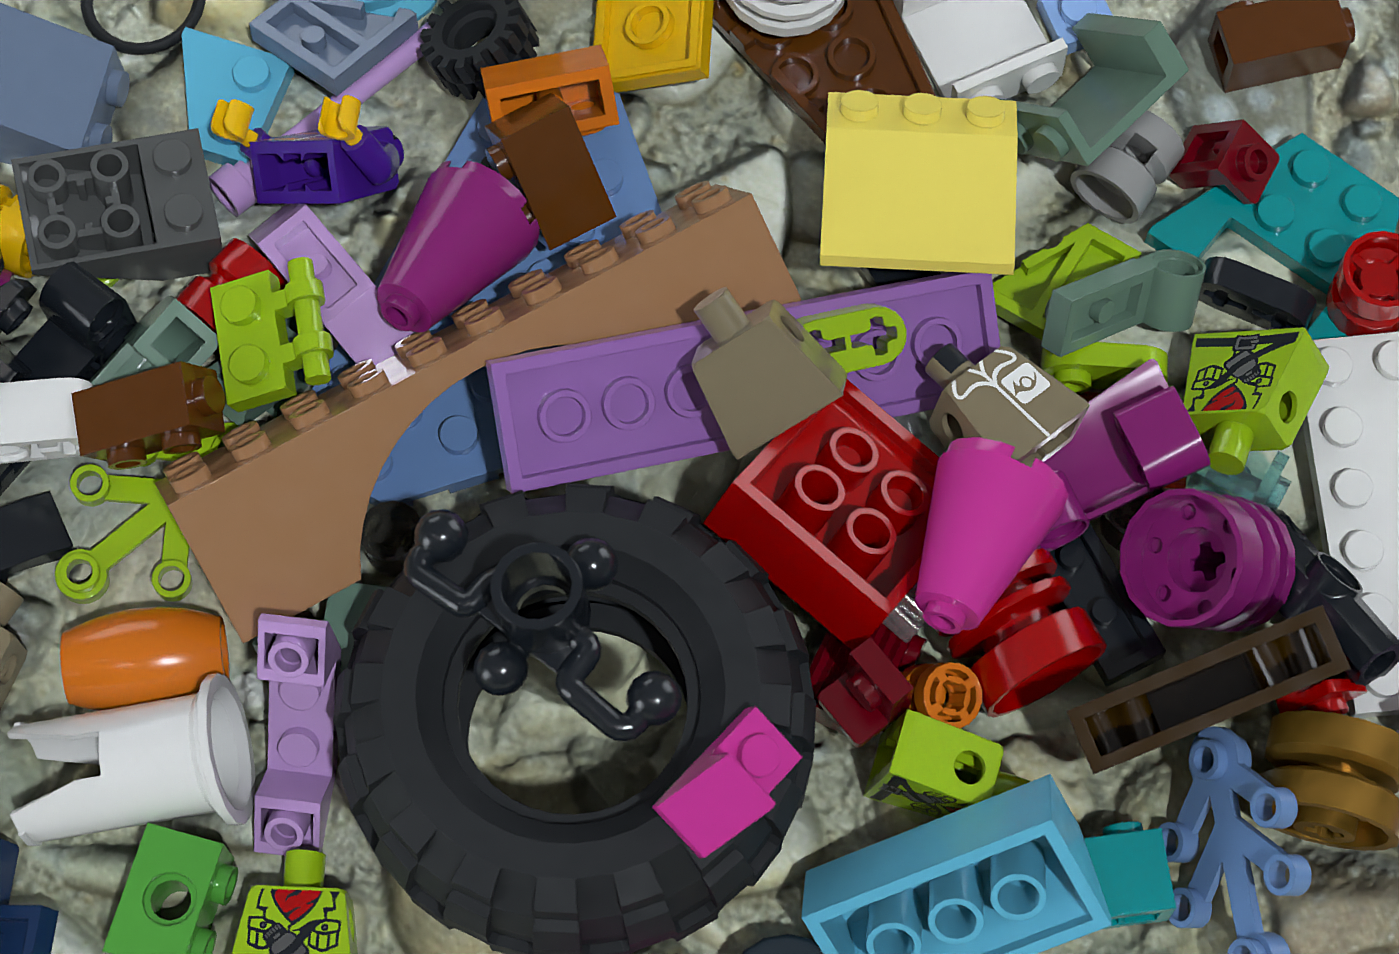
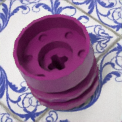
(1177, 553)

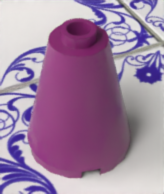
(454, 245)

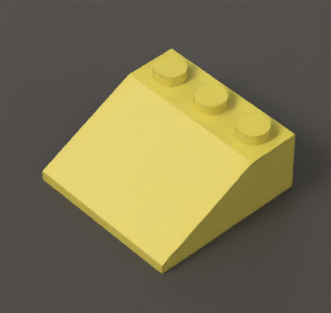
(920, 183)

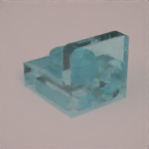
(1266, 492)

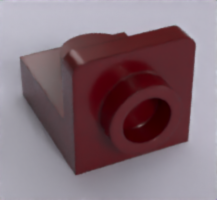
(1228, 156)
(866, 695)

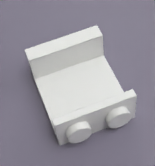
(982, 47)

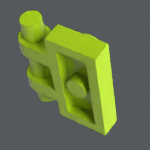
(254, 335)

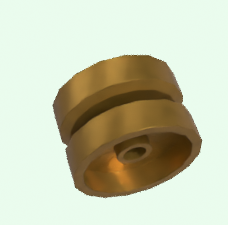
(1341, 778)

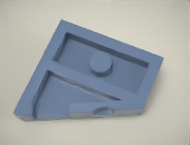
(331, 38)

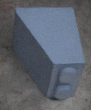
(54, 87)

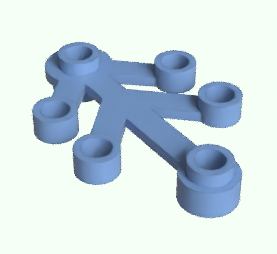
(1220, 771)

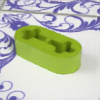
(853, 320)

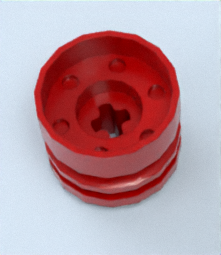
(1025, 643)

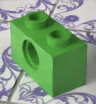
(165, 865)

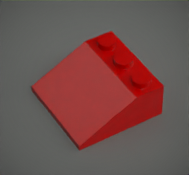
(836, 513)

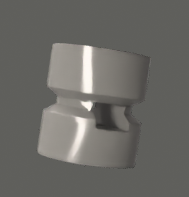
(1126, 173)

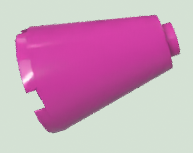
(982, 529)

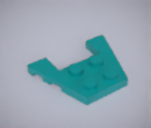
(1301, 220)

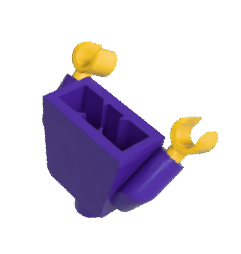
(318, 165)

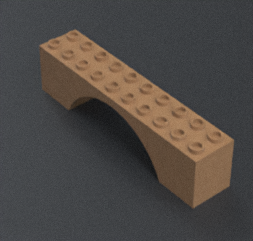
(288, 500)

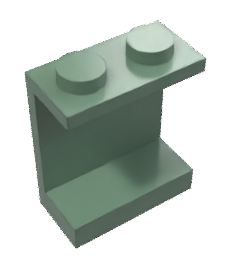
(1130, 72)

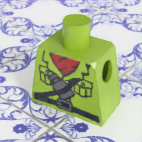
(1251, 391)
(920, 763)
(299, 914)

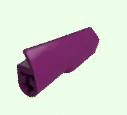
(1124, 449)

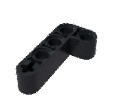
(78, 338)

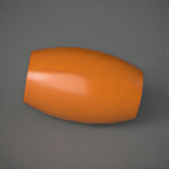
(141, 656)

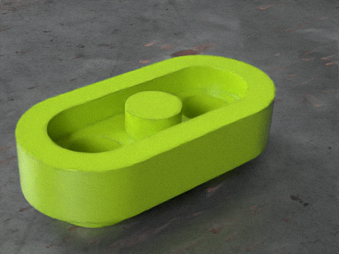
(1100, 364)

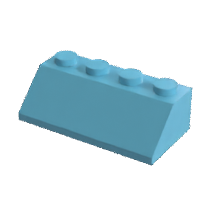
(971, 882)

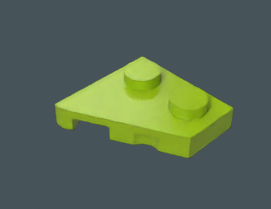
(1081, 253)

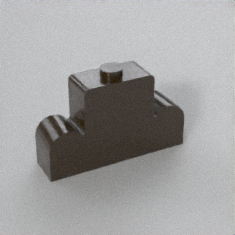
(1208, 689)

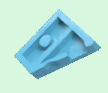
(227, 72)

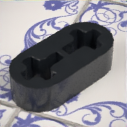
(1255, 295)

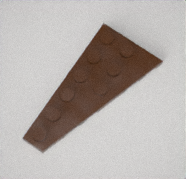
(857, 50)

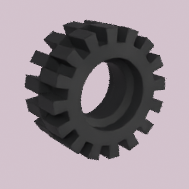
(463, 24)

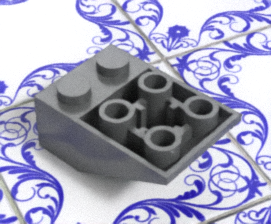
(120, 208)

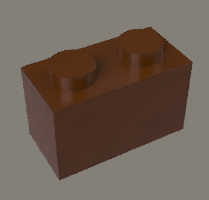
(551, 167)

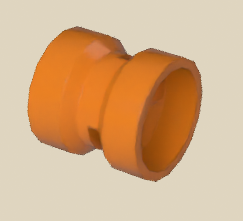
(945, 681)

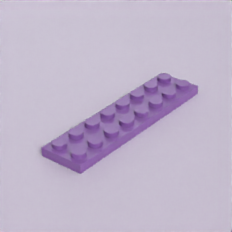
(639, 404)

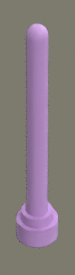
(236, 184)

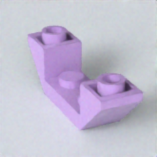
(351, 297)
(296, 792)

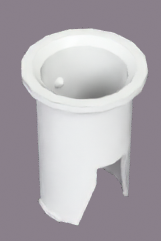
(154, 765)

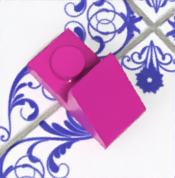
(728, 783)

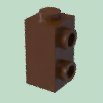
(1278, 40)
(149, 413)

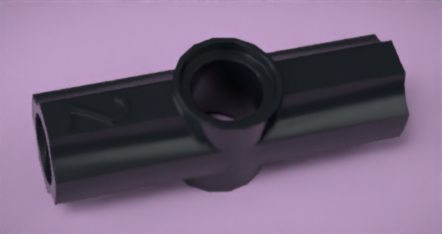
(1324, 581)

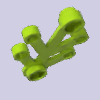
(132, 532)

